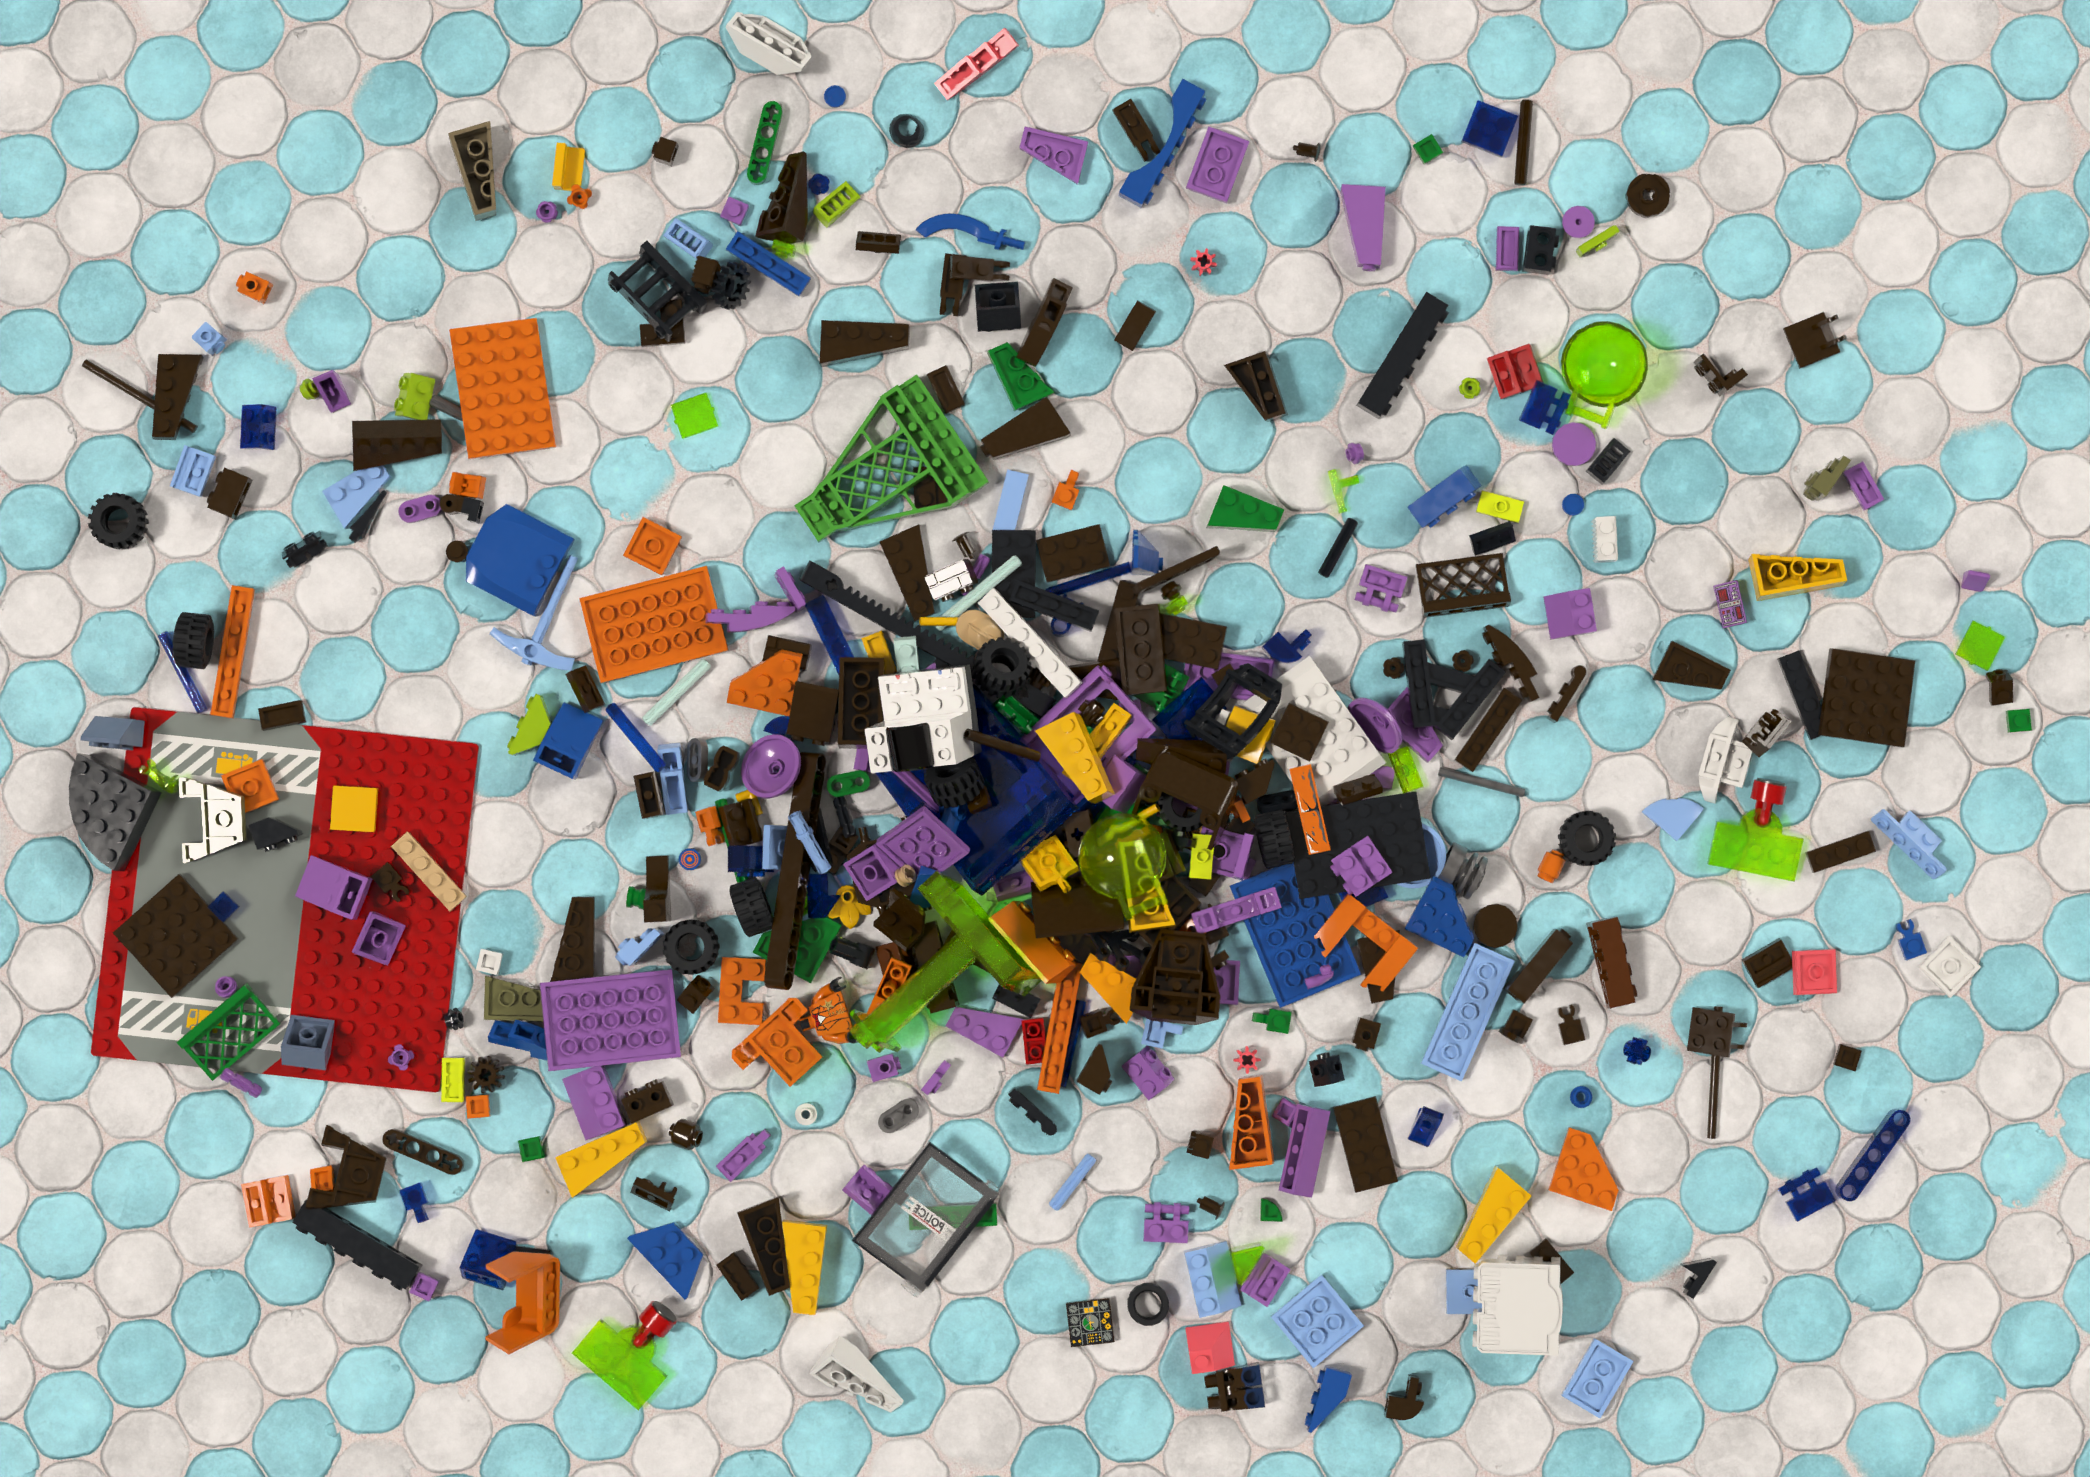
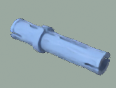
(812, 847)

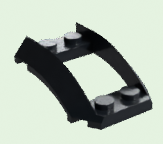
(1219, 735)

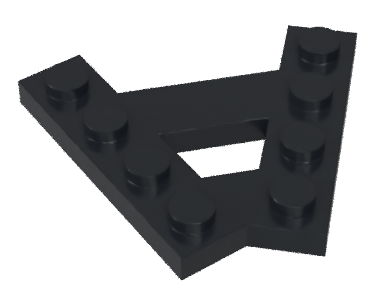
(1422, 674)

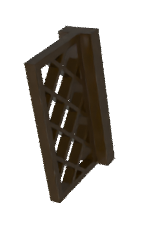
(1466, 603)

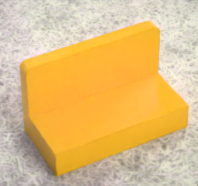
(567, 167)

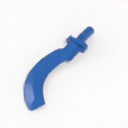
(968, 225)

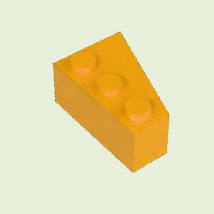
(1111, 984)

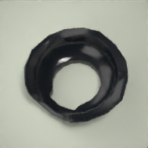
(906, 141)

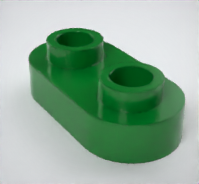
(848, 783)

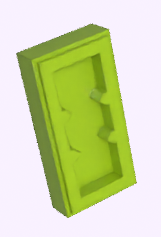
(1597, 242)

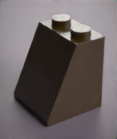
(813, 713)

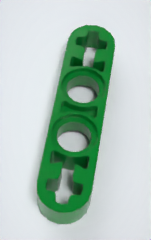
(767, 143)

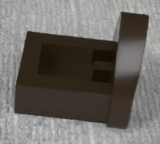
(1516, 1026)

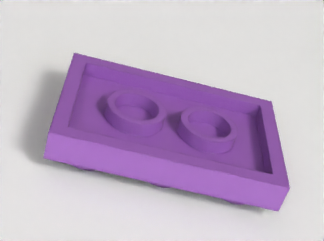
(1217, 164)

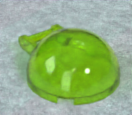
(1604, 368)
(1123, 860)

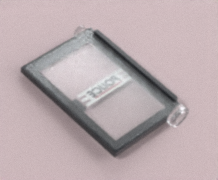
(926, 1217)

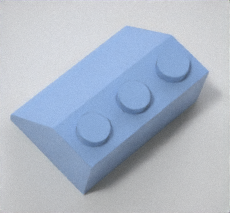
(1212, 1279)

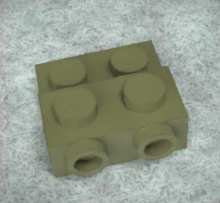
(1821, 482)

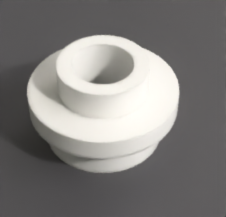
(813, 1114)

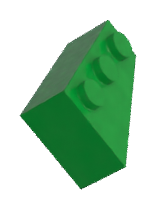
(1244, 512)

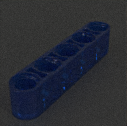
(1863, 1160)

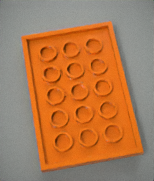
(502, 388)
(652, 624)

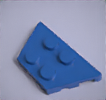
(670, 1255)

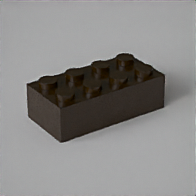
(858, 699)

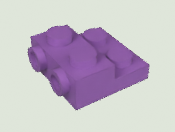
(1360, 866)

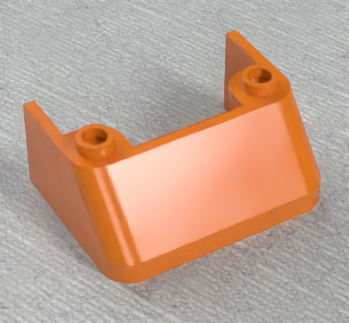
(536, 1299)

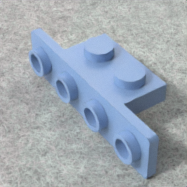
(1913, 839)

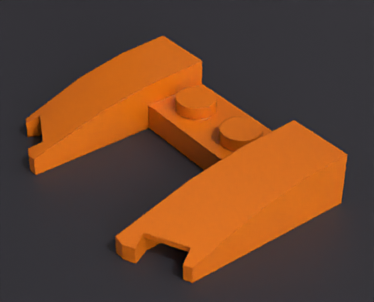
(1396, 947)

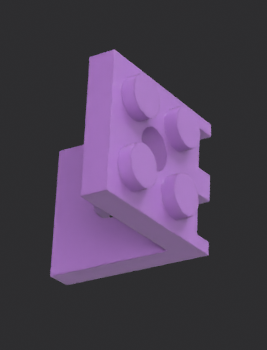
(1236, 853)

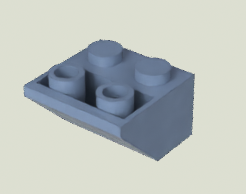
(114, 733)

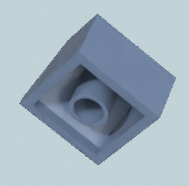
(307, 1042)

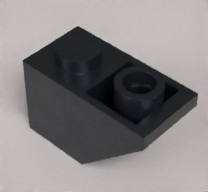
(271, 831)

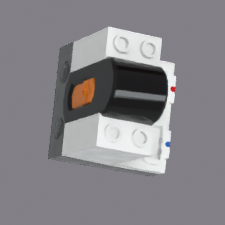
(923, 720)

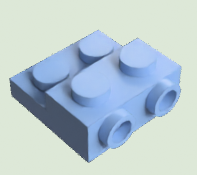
(633, 949)

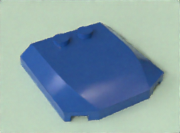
(516, 558)

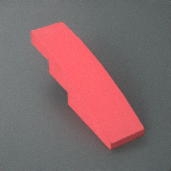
(976, 64)

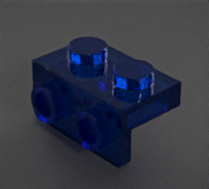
(258, 427)

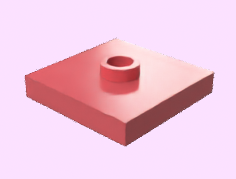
(1814, 972)

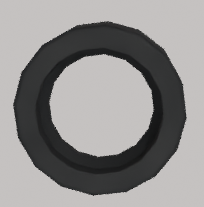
(1148, 1321)

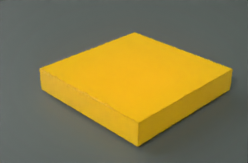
(354, 808)

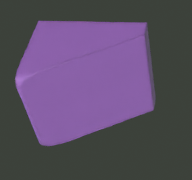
(1974, 580)
(1285, 1112)

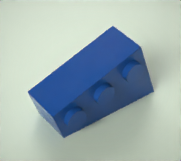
(1444, 497)

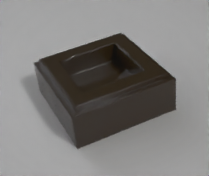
(1847, 1057)

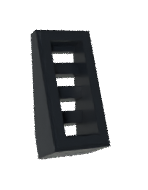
(1597, 475)

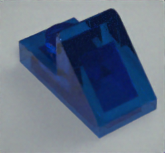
(817, 895)
(1425, 1126)

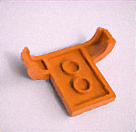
(780, 1044)

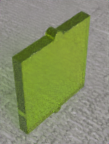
(694, 415)
(1980, 645)

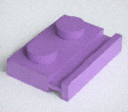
(787, 584)
(1265, 1279)

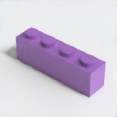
(1304, 1150)

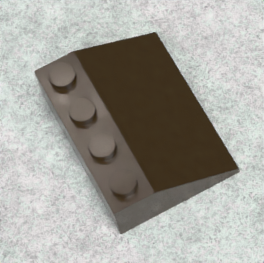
(1075, 911)

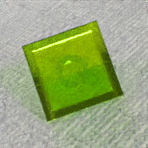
(1244, 1259)

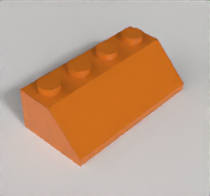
(1042, 954)

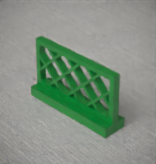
(218, 1015)

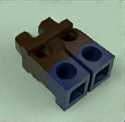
(1229, 1386)

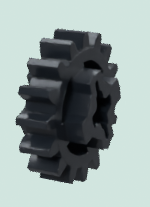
(731, 287)

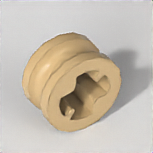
(905, 875)

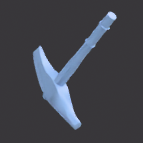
(532, 649)

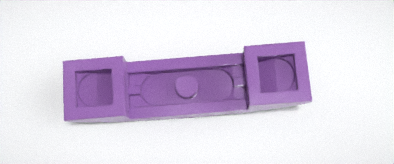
(1236, 910)

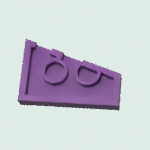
(1055, 151)
(1421, 740)
(984, 1028)

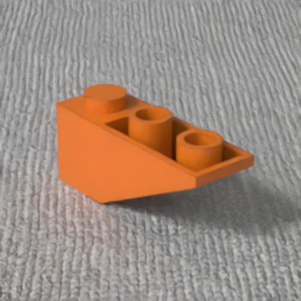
(892, 979)

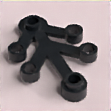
(1116, 943)

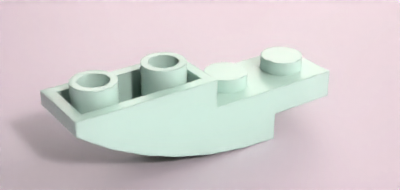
(906, 654)

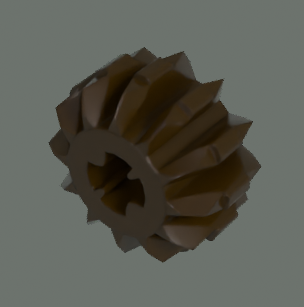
(479, 1070)

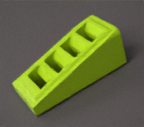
(834, 215)

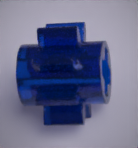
(1637, 1051)

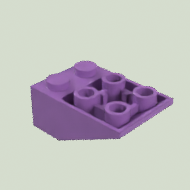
(333, 888)

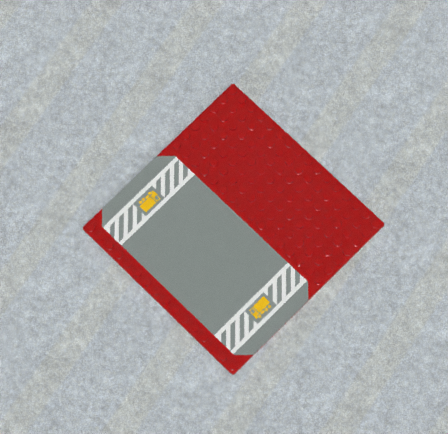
(287, 947)

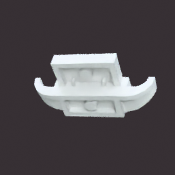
(1723, 760)

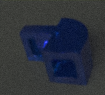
(1282, 651)

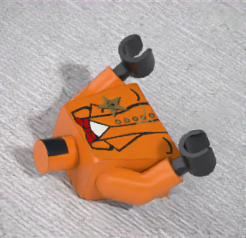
(829, 1015)

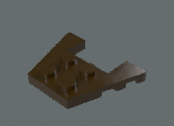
(357, 1176)

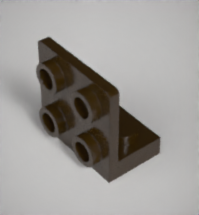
(1716, 383)
(902, 920)

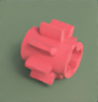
(1198, 264)
(1247, 1053)

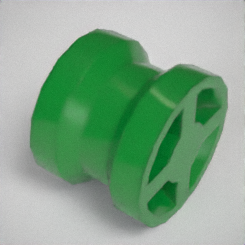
(635, 897)

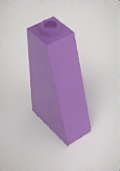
(1365, 222)

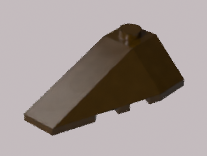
(1194, 749)

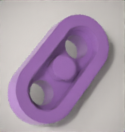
(420, 509)

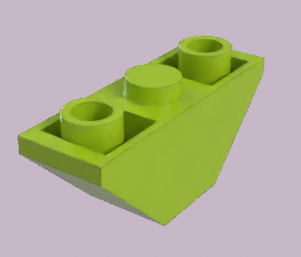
(531, 727)

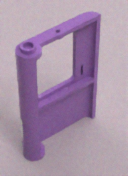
(1092, 686)

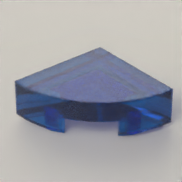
(777, 726)

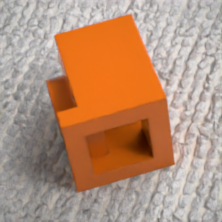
(259, 292)

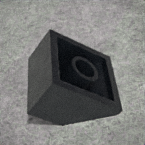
(997, 306)

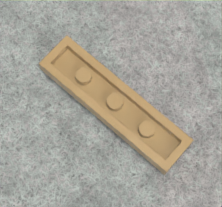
(429, 871)

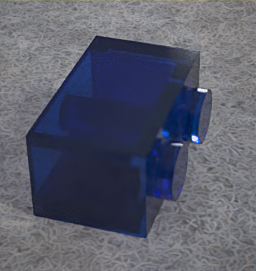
(746, 860)

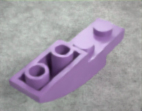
(759, 616)

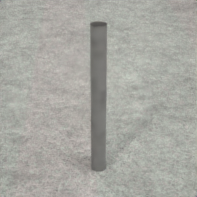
(1517, 791)

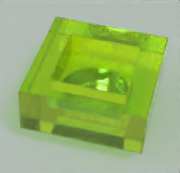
(783, 249)
(1176, 606)

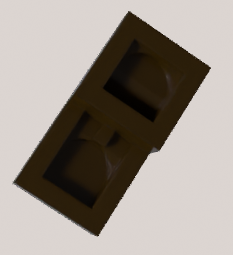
(1135, 325)
(840, 849)

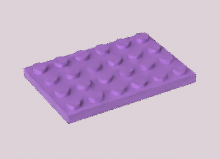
(610, 1020)

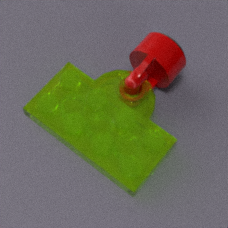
(1758, 840)
(626, 1356)

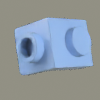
(209, 339)

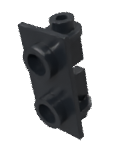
(296, 552)

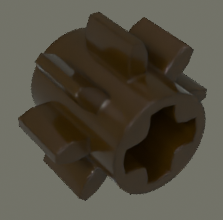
(1037, 679)
(1091, 712)

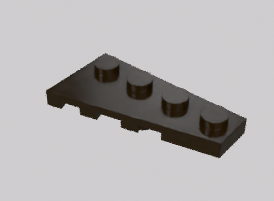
(577, 944)

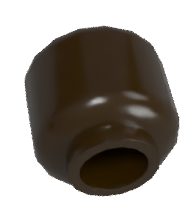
(685, 1134)

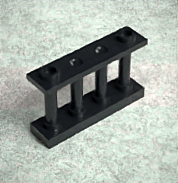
(663, 271)

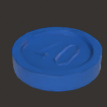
(834, 96)
(1572, 504)

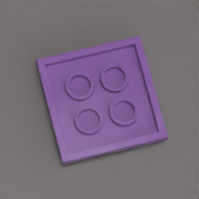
(924, 842)

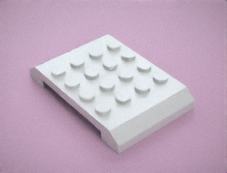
(1344, 748)

